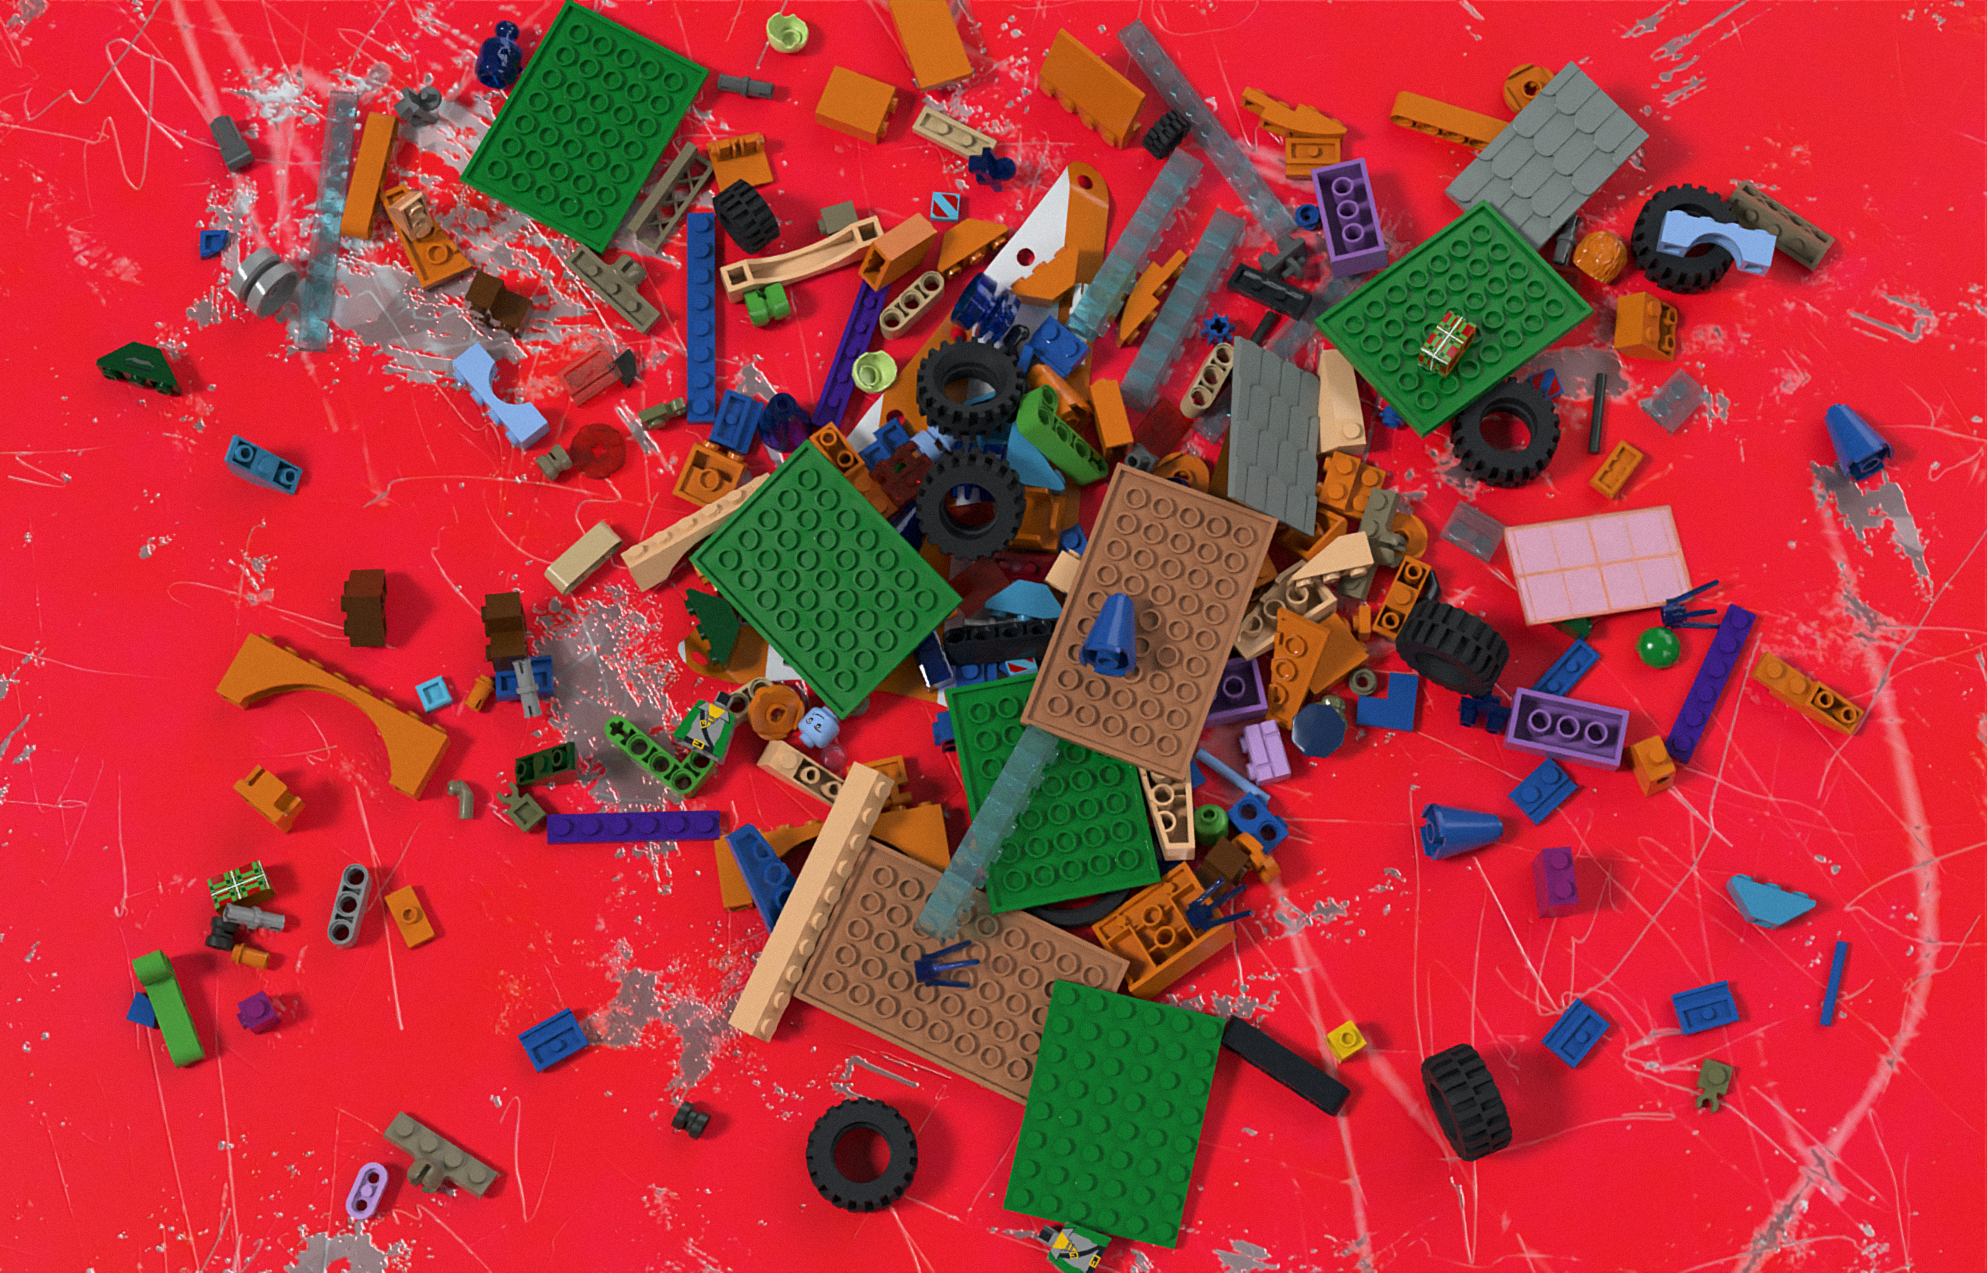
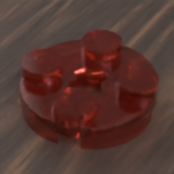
(608, 463)

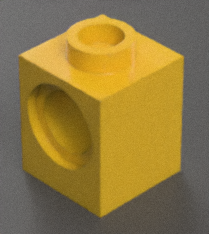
(1345, 1041)

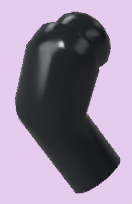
(1014, 337)
(1433, 589)

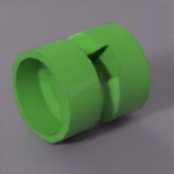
(767, 304)

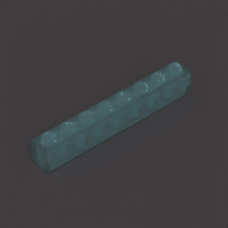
(1134, 245)
(1181, 310)
(986, 834)

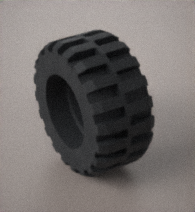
(1674, 270)
(1507, 467)
(964, 538)
(1452, 648)
(1466, 1102)
(850, 1116)

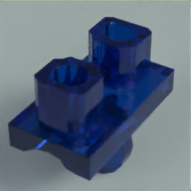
(991, 169)
(1495, 714)

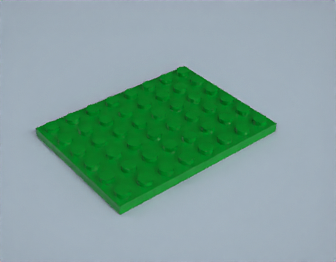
(584, 127)
(1478, 272)
(826, 579)
(1083, 824)
(1114, 1114)

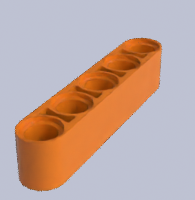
(1445, 120)
(369, 176)

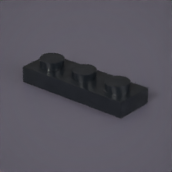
(1269, 291)

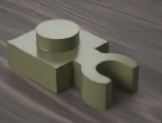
(658, 415)
(523, 810)
(1713, 1081)

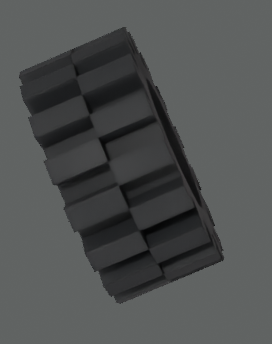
(1166, 134)

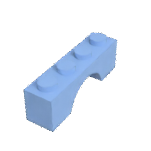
(1749, 248)
(521, 421)

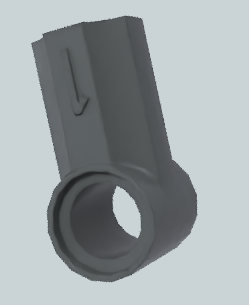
(233, 147)

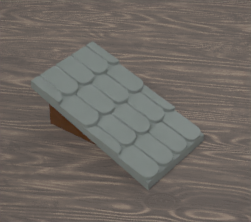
(1550, 157)
(1271, 439)

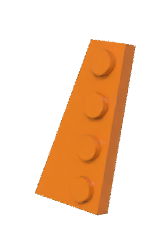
(433, 256)
(1295, 661)

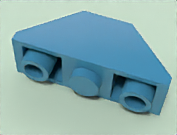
(1032, 464)
(261, 466)
(1025, 600)
(1766, 903)

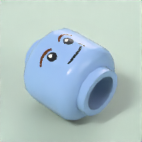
(819, 727)

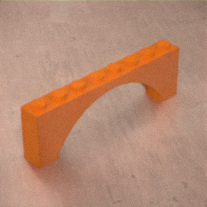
(267, 670)
(912, 832)

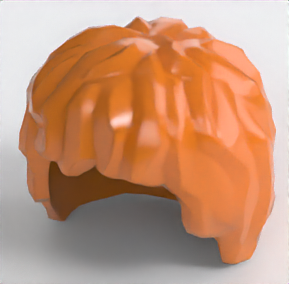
(1601, 256)

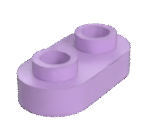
(366, 1191)

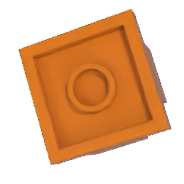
(1041, 521)
(270, 798)

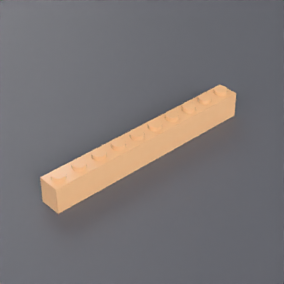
(811, 902)

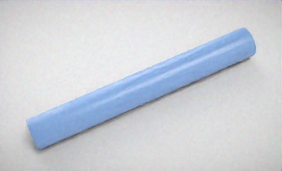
(1230, 774)

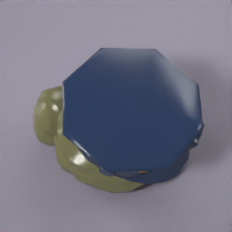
(1320, 727)

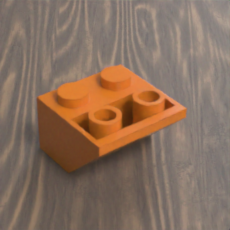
(1645, 327)

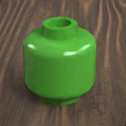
(1210, 824)

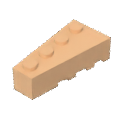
(1171, 813)

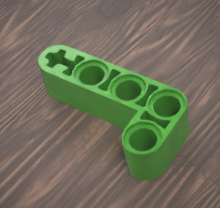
(1056, 440)
(655, 754)
(170, 1007)

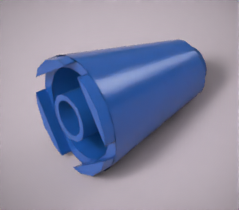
(1856, 443)
(1112, 638)
(1457, 830)

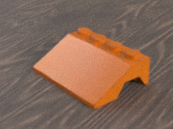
(1092, 90)
(1157, 934)

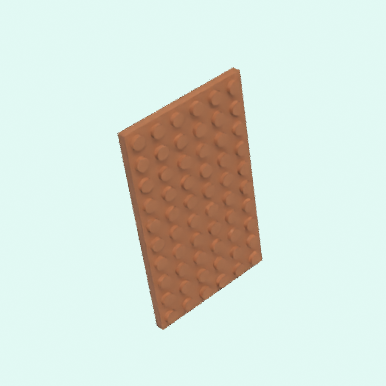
(1191, 576)
(980, 1032)

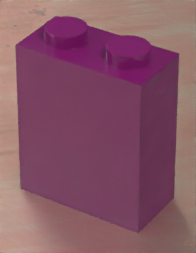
(1555, 882)

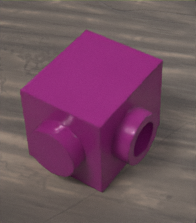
(258, 1013)

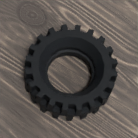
(976, 362)

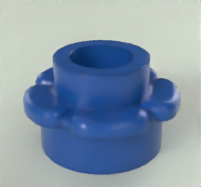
(1307, 210)
(1391, 418)

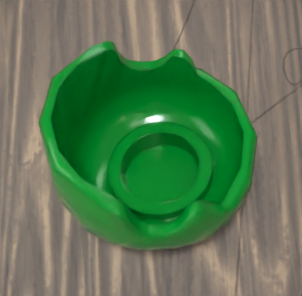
(1658, 647)

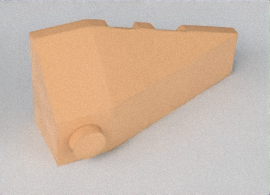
(1338, 407)
(1259, 627)

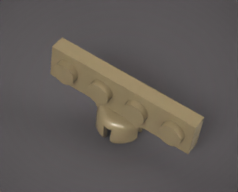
(616, 285)
(1377, 525)
(437, 1159)

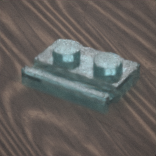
(1675, 401)
(1473, 531)

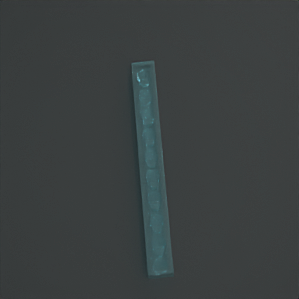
(1207, 131)
(327, 222)
(1284, 344)

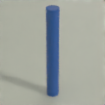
(1833, 984)

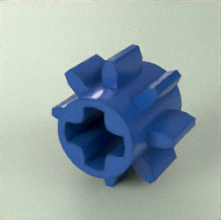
(1222, 325)

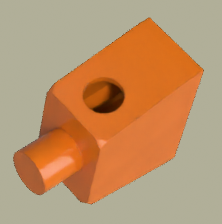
(1651, 763)

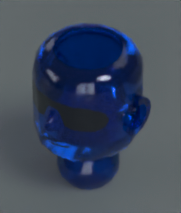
(500, 57)

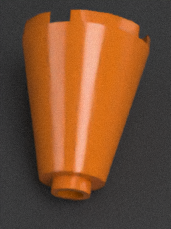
(1071, 405)

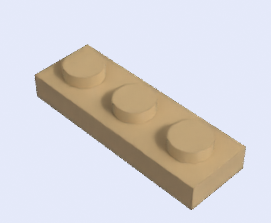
(951, 133)

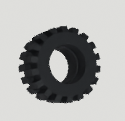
(746, 216)

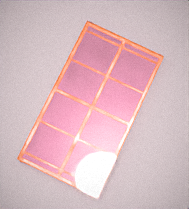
(1597, 564)

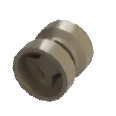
(554, 462)

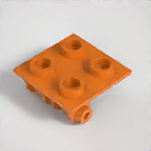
(740, 159)

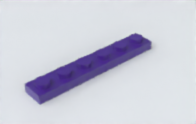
(853, 344)
(1709, 683)
(633, 827)

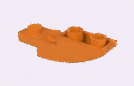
(1283, 122)
(1142, 302)
(849, 463)
(1806, 696)

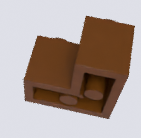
(495, 306)
(365, 607)
(507, 630)
(1223, 861)

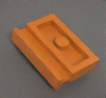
(1309, 154)

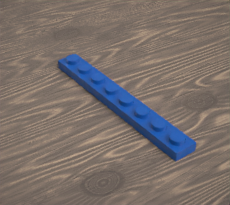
(701, 319)

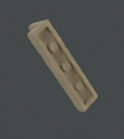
(662, 192)
(1794, 234)

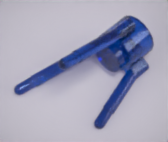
(1674, 615)
(1200, 914)
(929, 969)

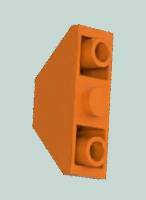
(968, 245)
(1049, 280)
(1401, 597)

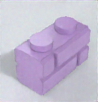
(1265, 753)

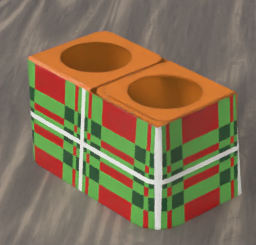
(1447, 344)
(241, 887)

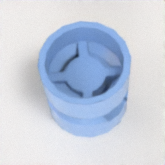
(926, 439)

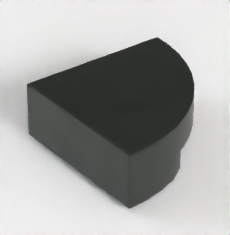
(627, 366)

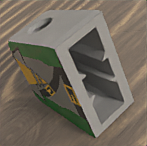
(708, 728)
(1074, 1248)

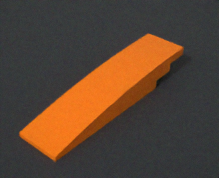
(930, 42)

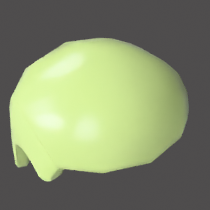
(786, 33)
(874, 371)

